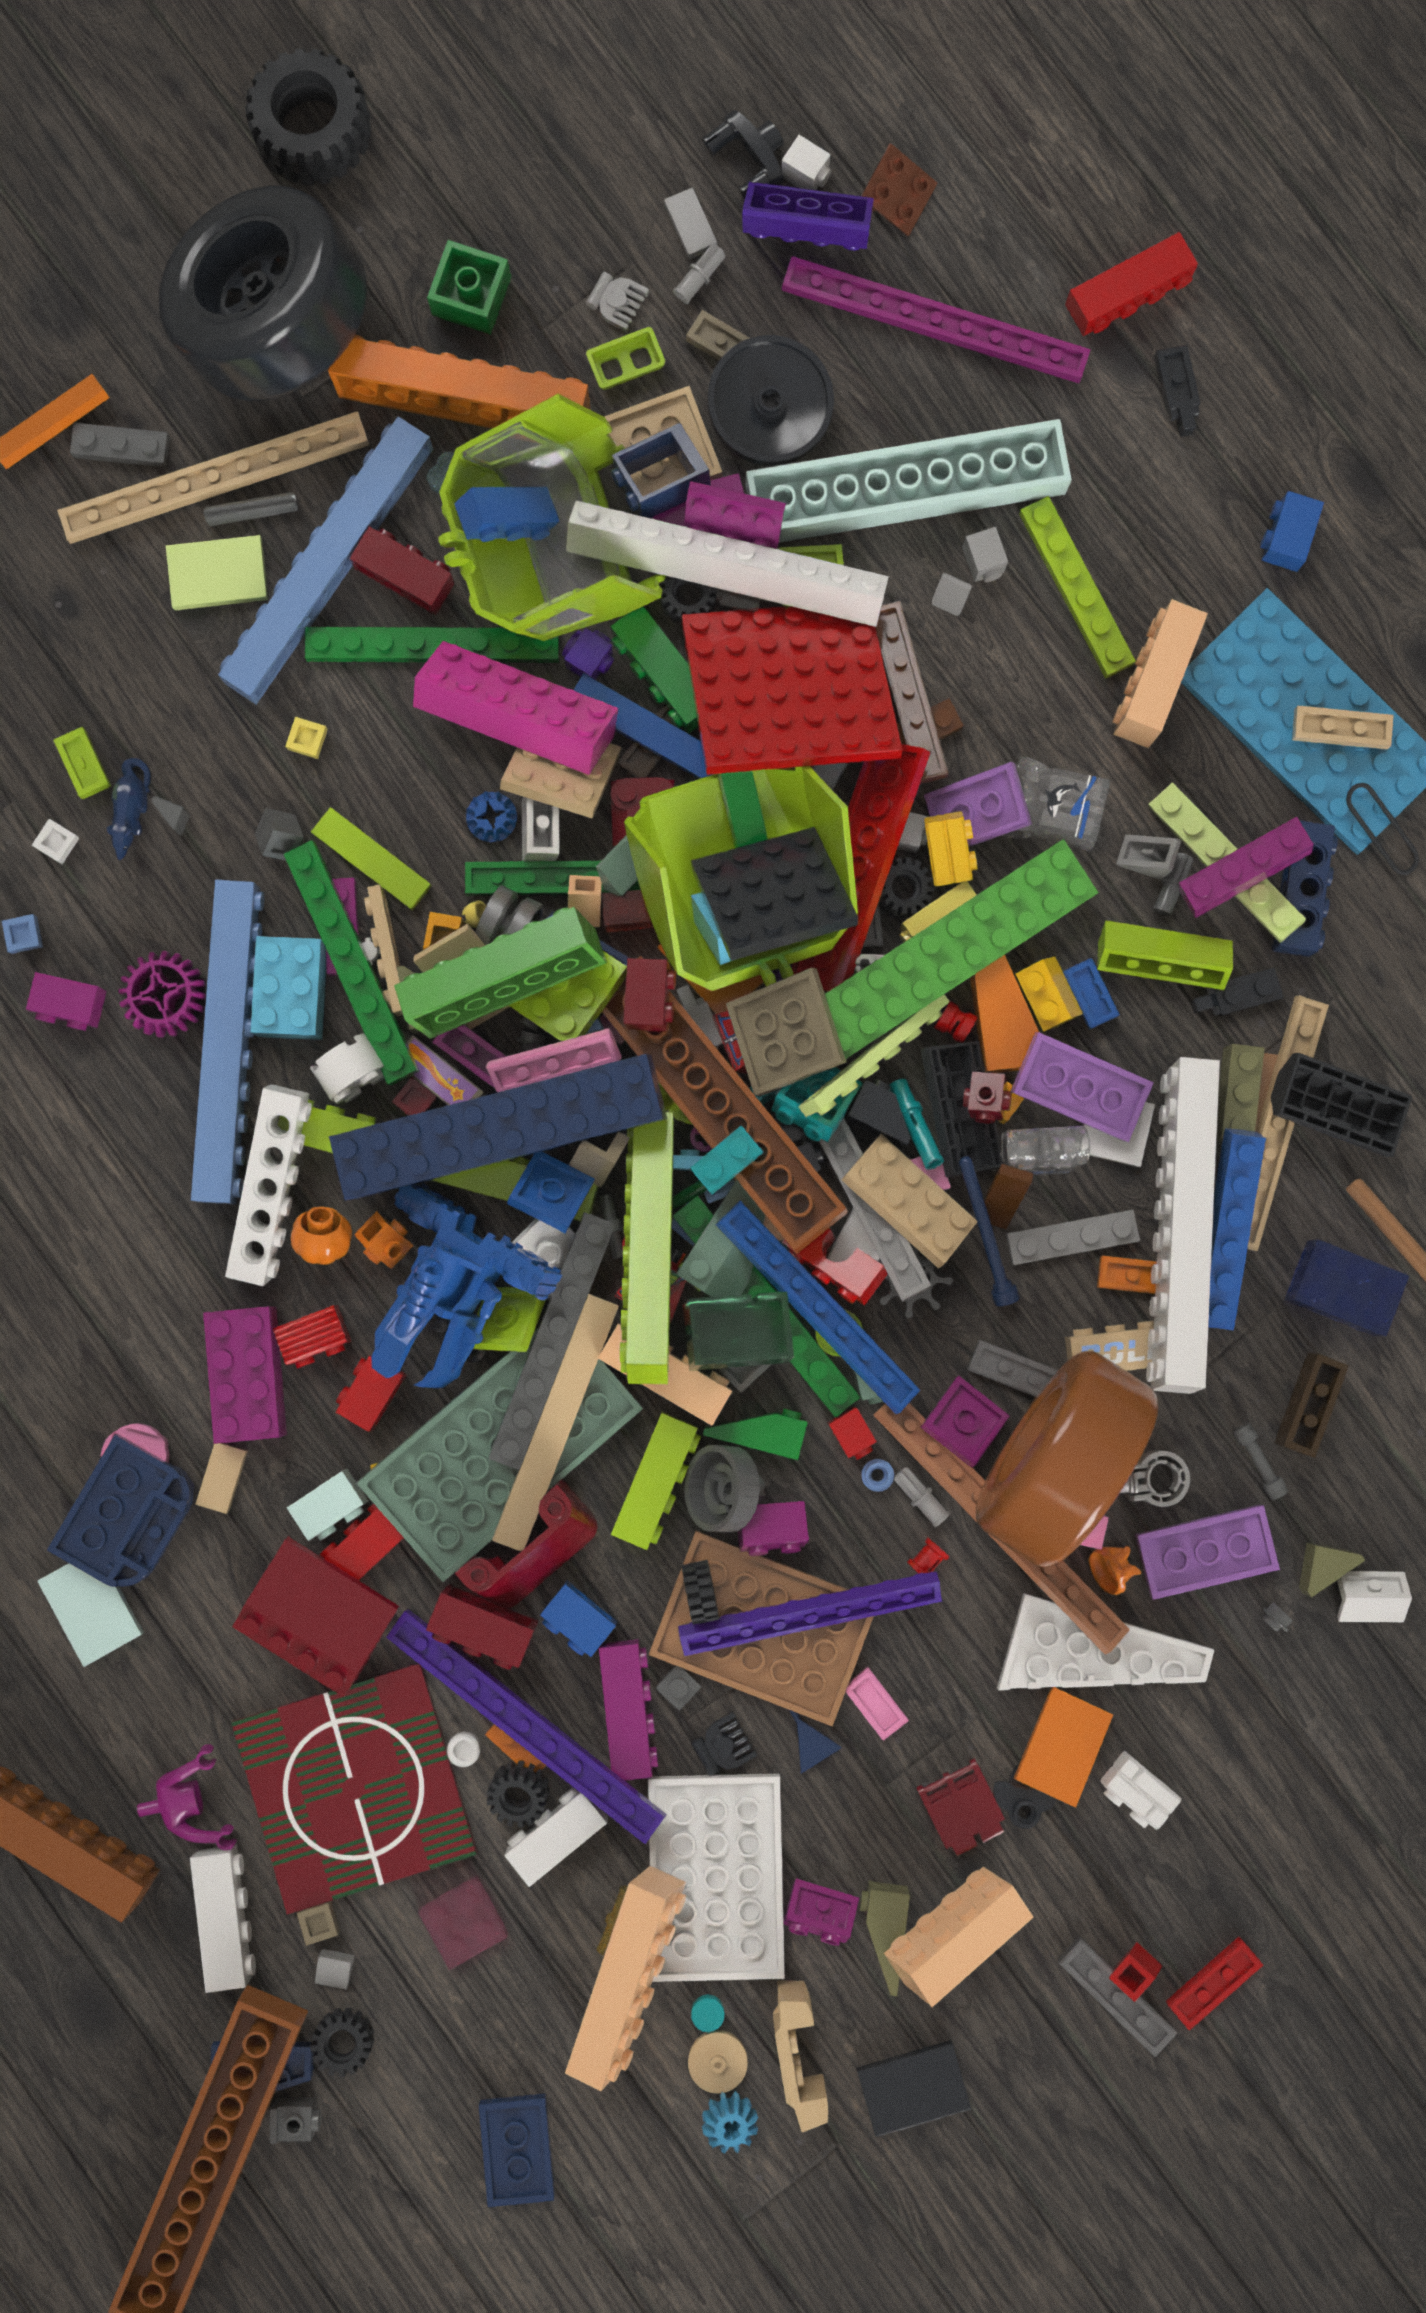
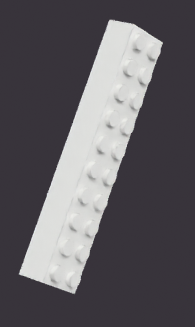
(1184, 1226)

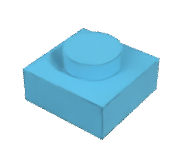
(686, 1159)

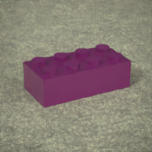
(244, 1375)

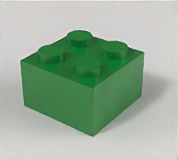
(469, 287)

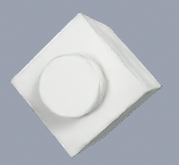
(806, 165)

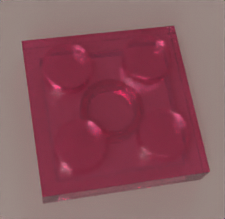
(463, 1922)

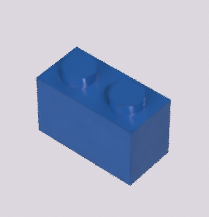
(1291, 531)
(577, 1619)

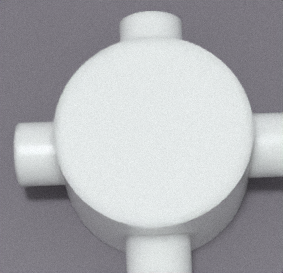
(371, 951)

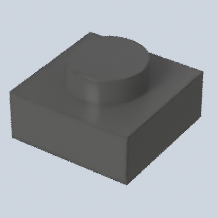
(678, 1686)

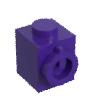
(588, 653)

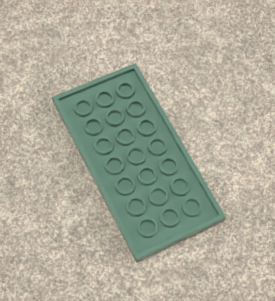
(445, 1488)

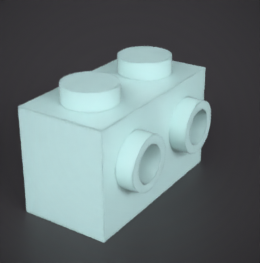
(327, 1505)

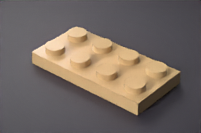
(909, 1201)

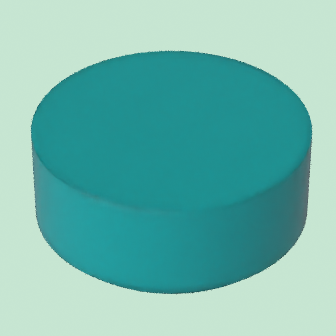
(707, 2013)

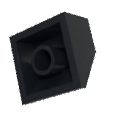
(879, 1113)

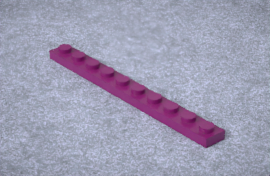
(935, 319)

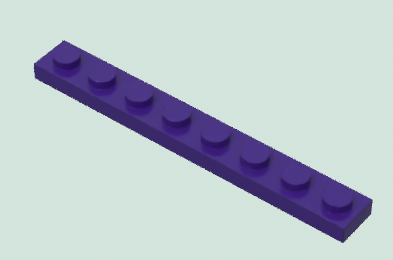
(811, 1613)

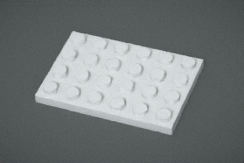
(728, 1850)

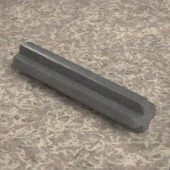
(251, 509)

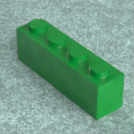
(659, 663)

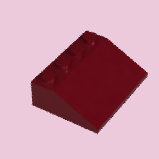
(315, 1616)

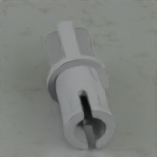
(699, 273)
(921, 1496)

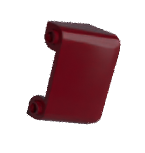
(569, 1530)

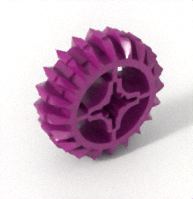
(136, 998)

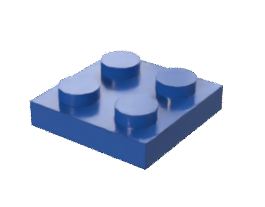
(551, 1191)

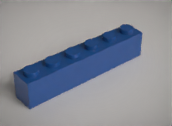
(1232, 1221)

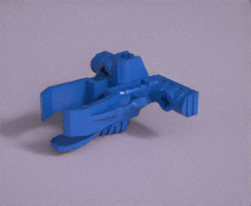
(451, 1282)

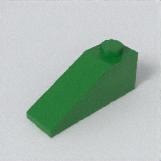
(769, 1432)

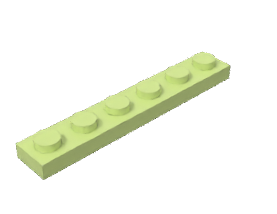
(1210, 846)
(866, 1063)

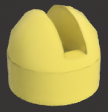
(473, 913)

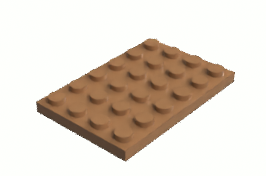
(794, 1670)

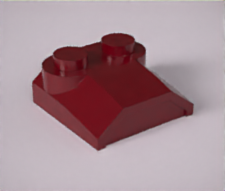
(626, 797)

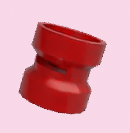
(950, 1016)

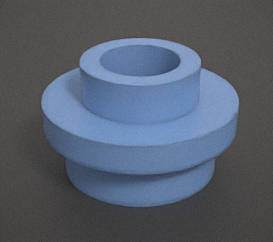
(885, 1482)

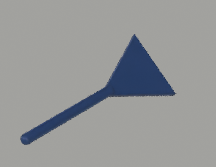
(812, 1744)

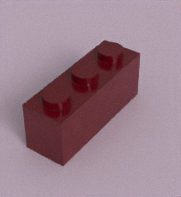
(402, 569)

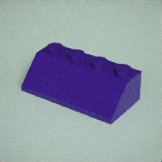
(807, 215)

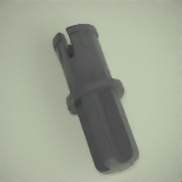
(1170, 890)

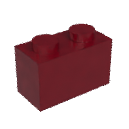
(648, 994)

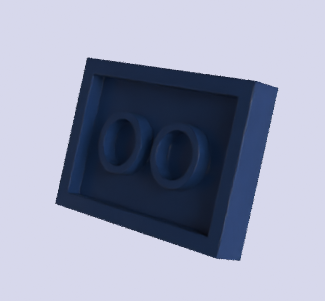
(516, 2150)

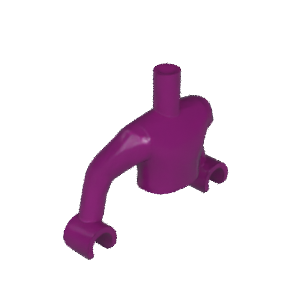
(182, 1800)

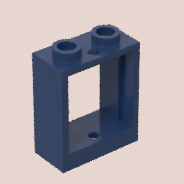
(650, 451)

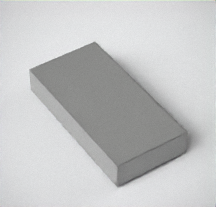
(690, 223)

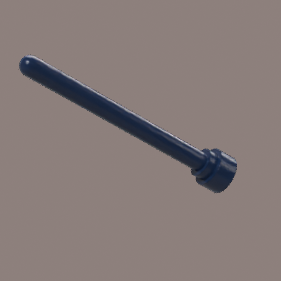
(1004, 1291)

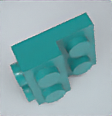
(815, 1125)

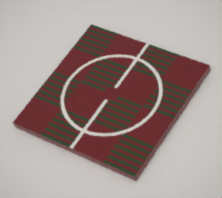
(354, 1788)

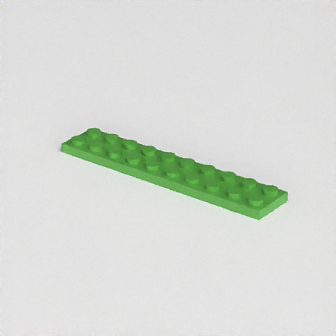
(957, 946)

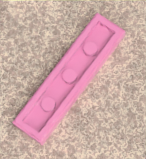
(554, 1060)

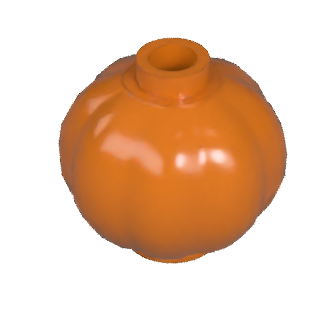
(321, 1235)

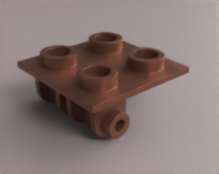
(899, 189)

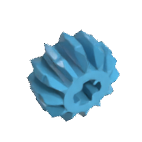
(729, 2110)

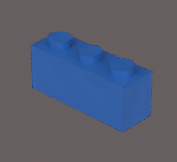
(506, 513)

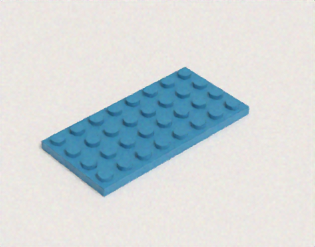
(1255, 681)

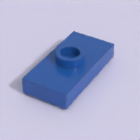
(1091, 993)

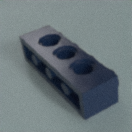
(1315, 907)

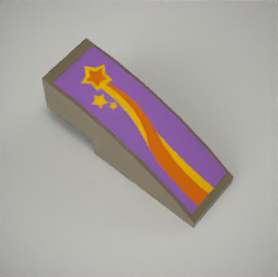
(441, 1076)

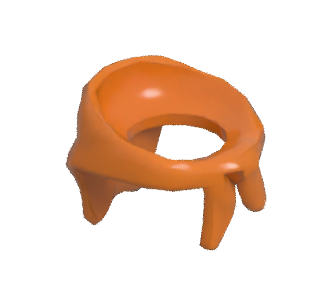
(1112, 1568)

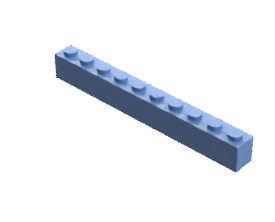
(325, 560)
(226, 1043)

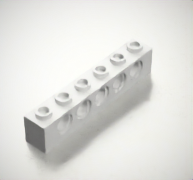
(243, 1261)

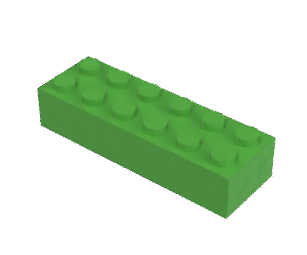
(500, 972)

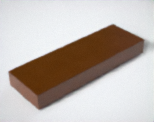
(1006, 1194)

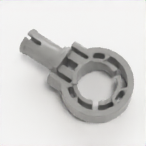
(1179, 1486)

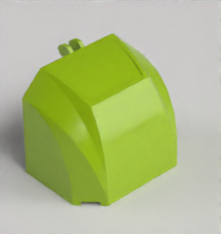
(693, 824)

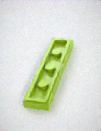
(371, 858)

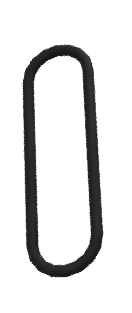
(1392, 820)

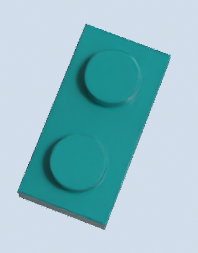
(726, 1160)

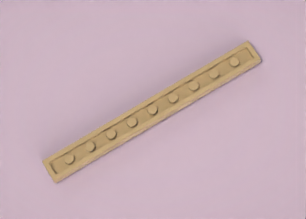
(213, 477)

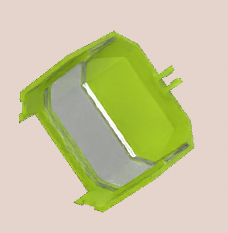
(530, 582)

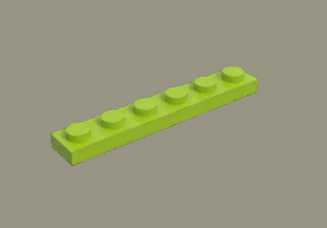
(1077, 587)

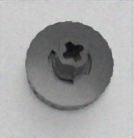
(727, 1477)

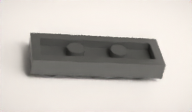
(120, 445)

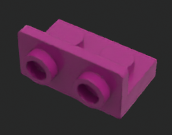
(820, 1912)

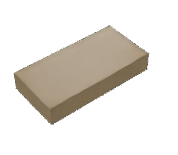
(221, 1477)

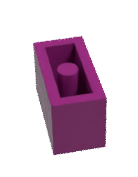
(65, 1000)
(775, 1527)

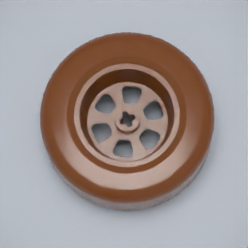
(1067, 1459)

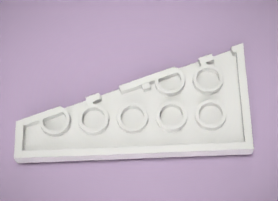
(1055, 1652)

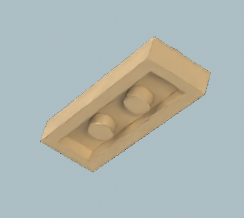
(1342, 727)

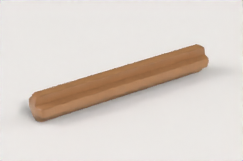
(1388, 1225)

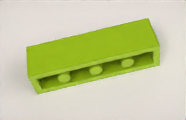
(1165, 955)
(654, 1481)

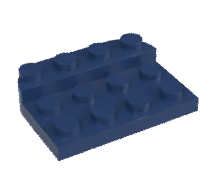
(124, 1515)

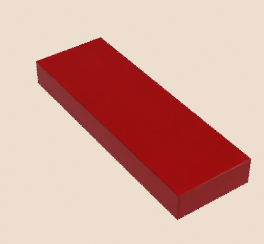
(1214, 1983)

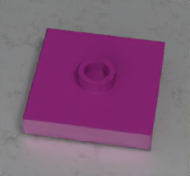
(965, 1421)

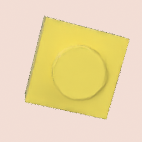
(306, 737)

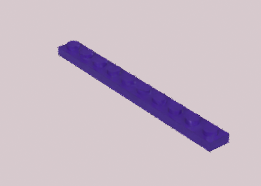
(528, 1727)

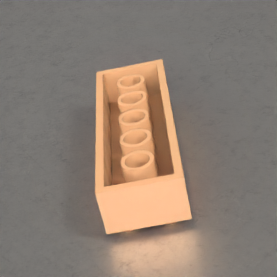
(626, 1978)

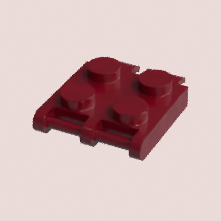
(962, 1808)

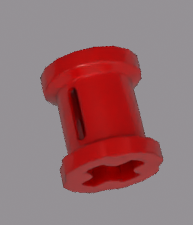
(928, 1557)

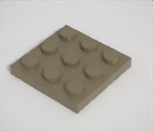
(786, 1032)

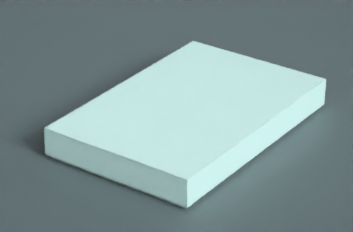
(90, 1612)

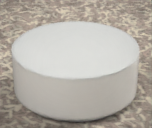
(463, 1749)

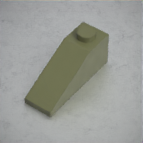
(886, 1918)

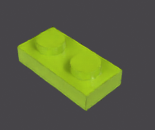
(82, 763)

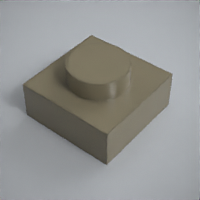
(318, 1923)

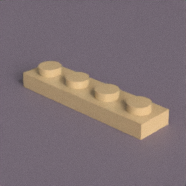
(383, 937)

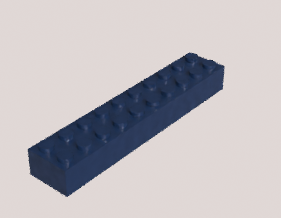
(498, 1127)

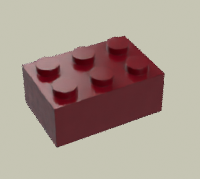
(481, 1627)

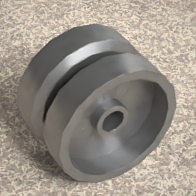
(504, 916)

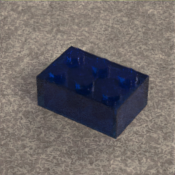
(1346, 1288)

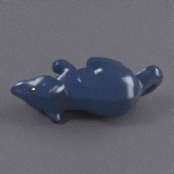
(129, 802)

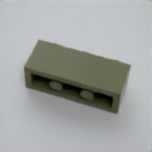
(1239, 1088)

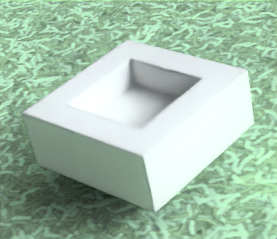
(55, 841)

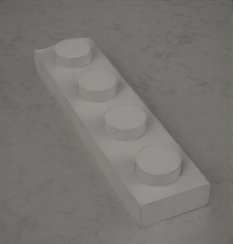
(1072, 1237)

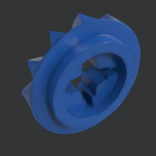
(504, 823)

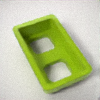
(620, 350)

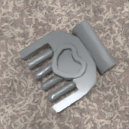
(613, 299)

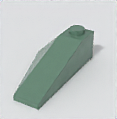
(715, 1261)

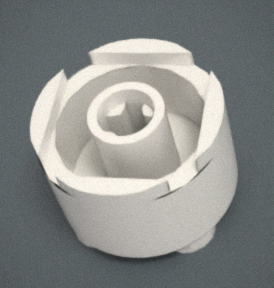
(348, 1069)

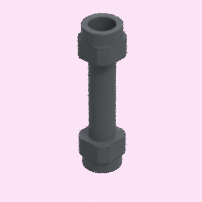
(1273, 1485)

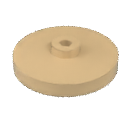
(717, 2061)

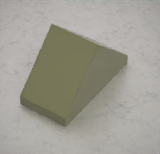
(1324, 1566)

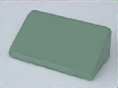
(617, 869)

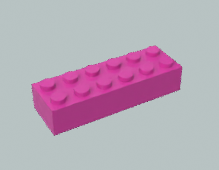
(515, 707)

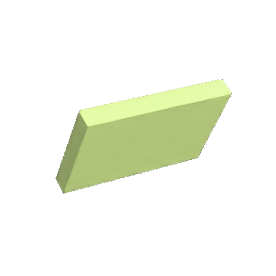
(217, 572)

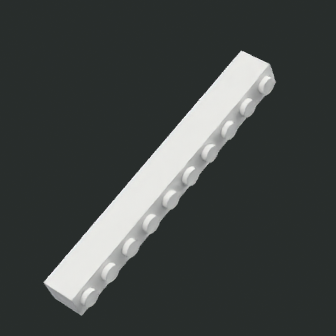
(725, 563)

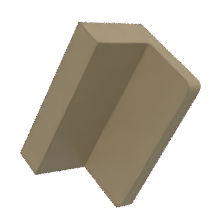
(597, 1162)

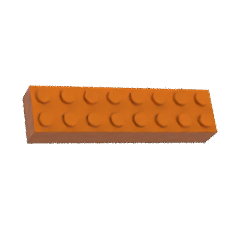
(444, 384)

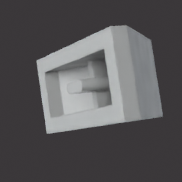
(1149, 855)

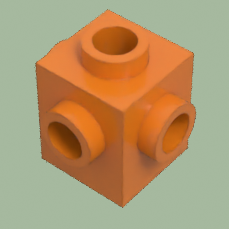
(384, 1240)

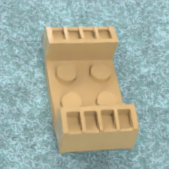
(802, 2093)

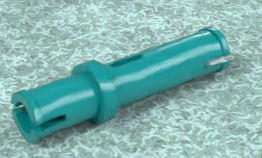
(916, 1125)

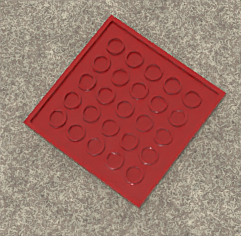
(788, 690)

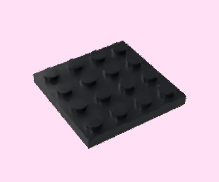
(773, 893)

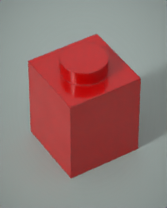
(852, 1433)
(1135, 1972)

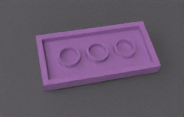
(1081, 1087)
(1207, 1551)

